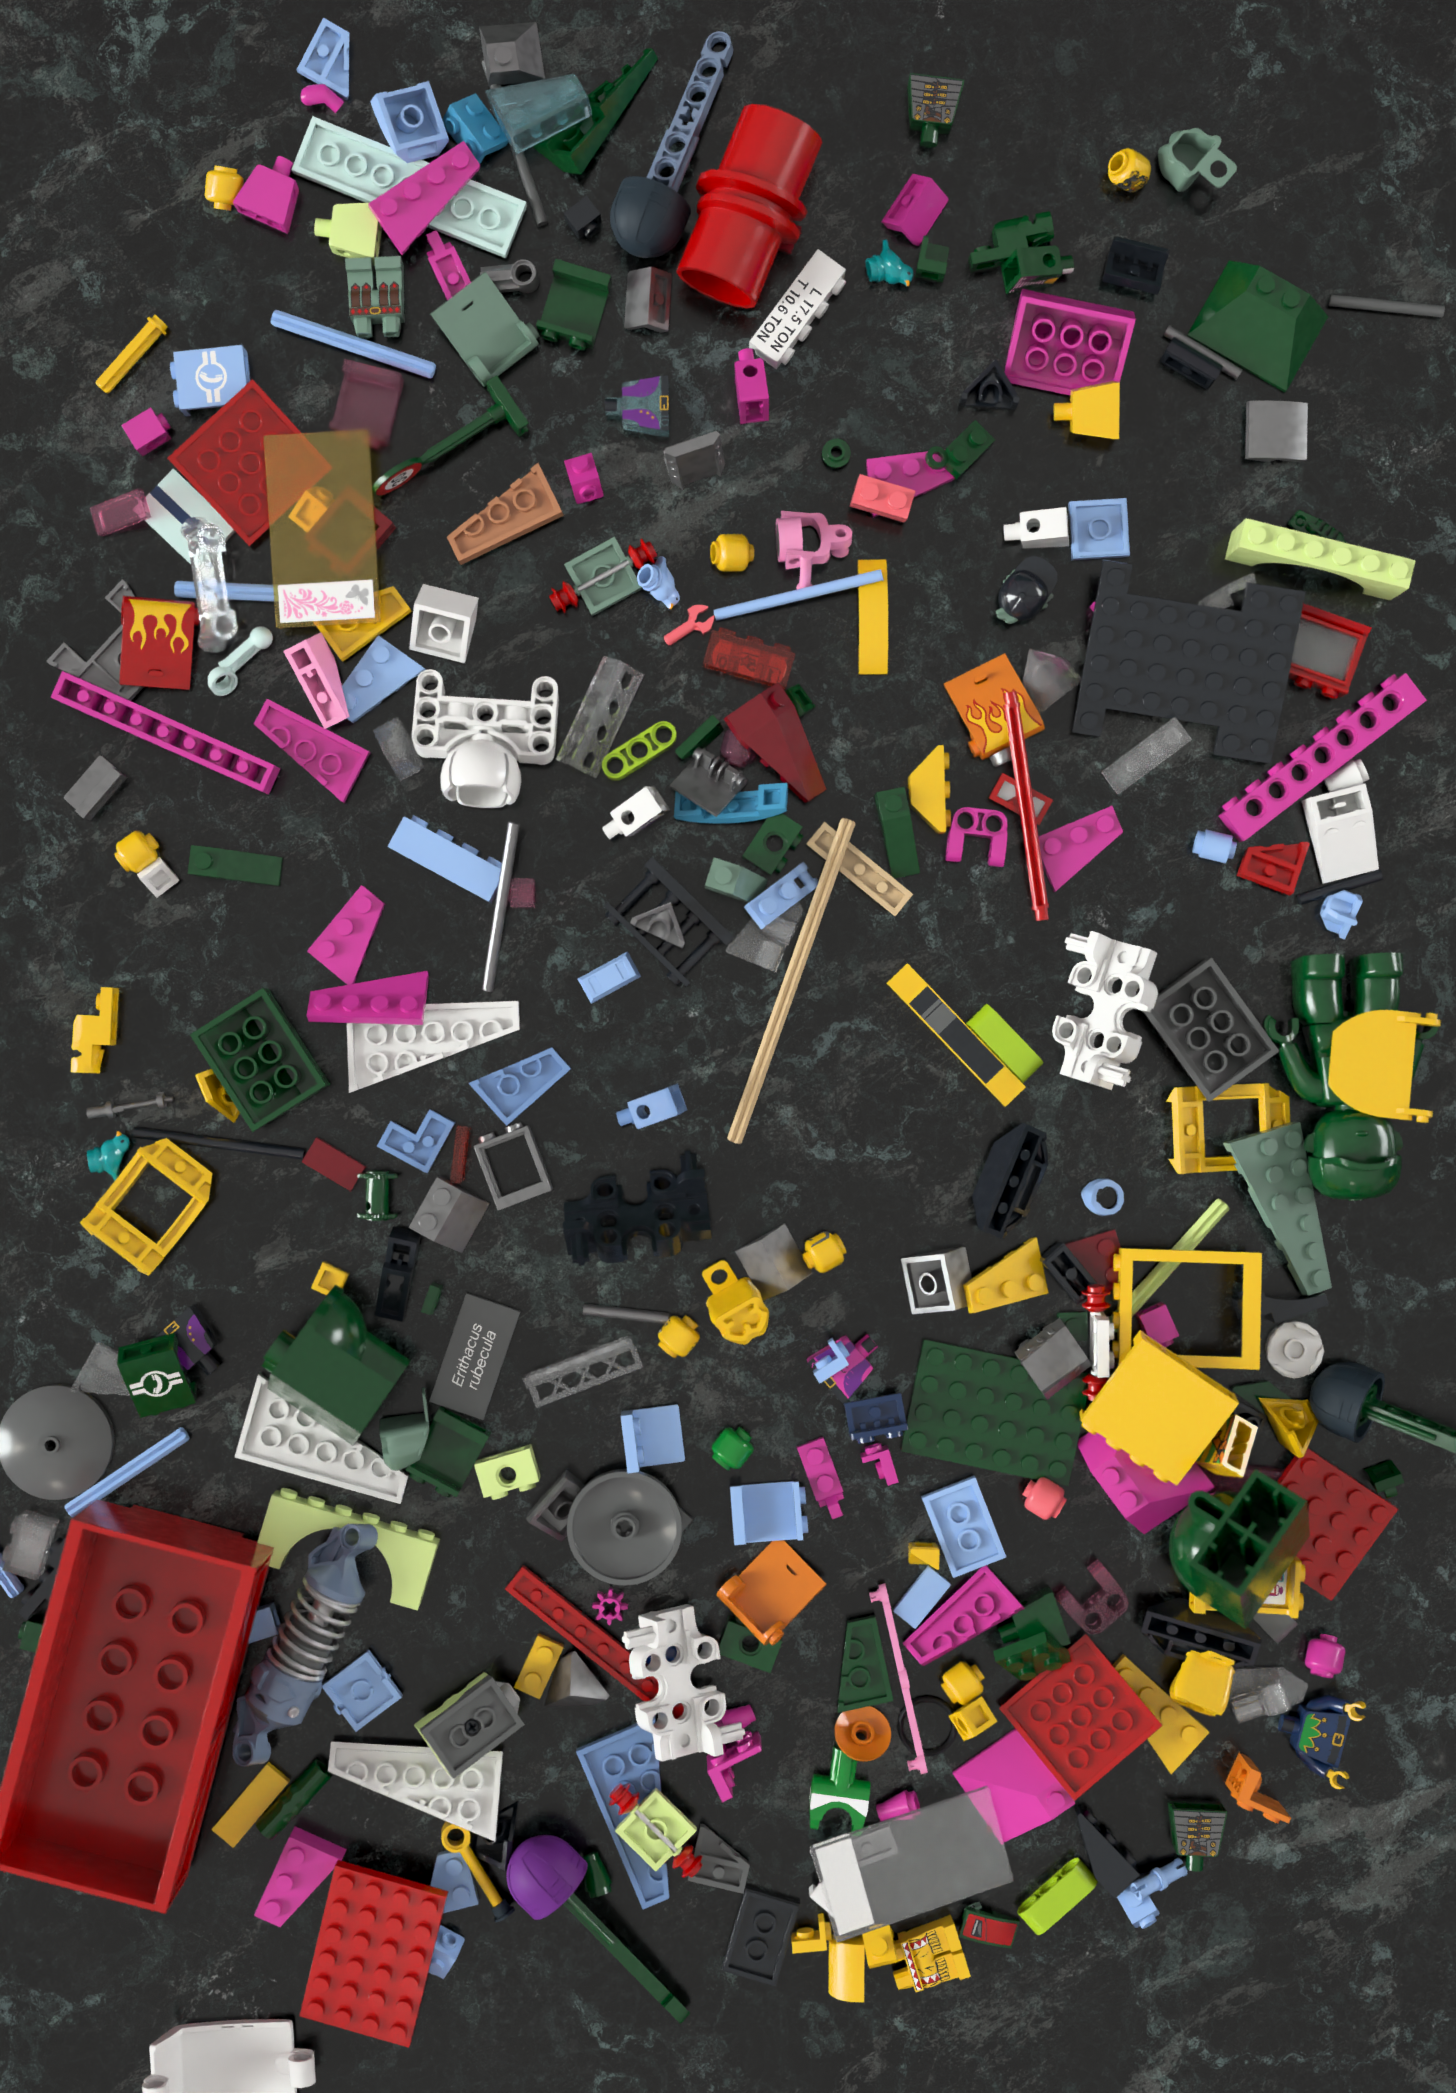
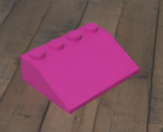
(1066, 343)

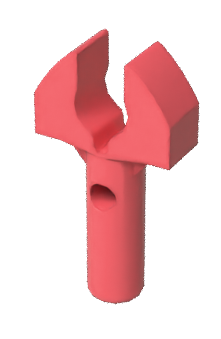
(690, 625)

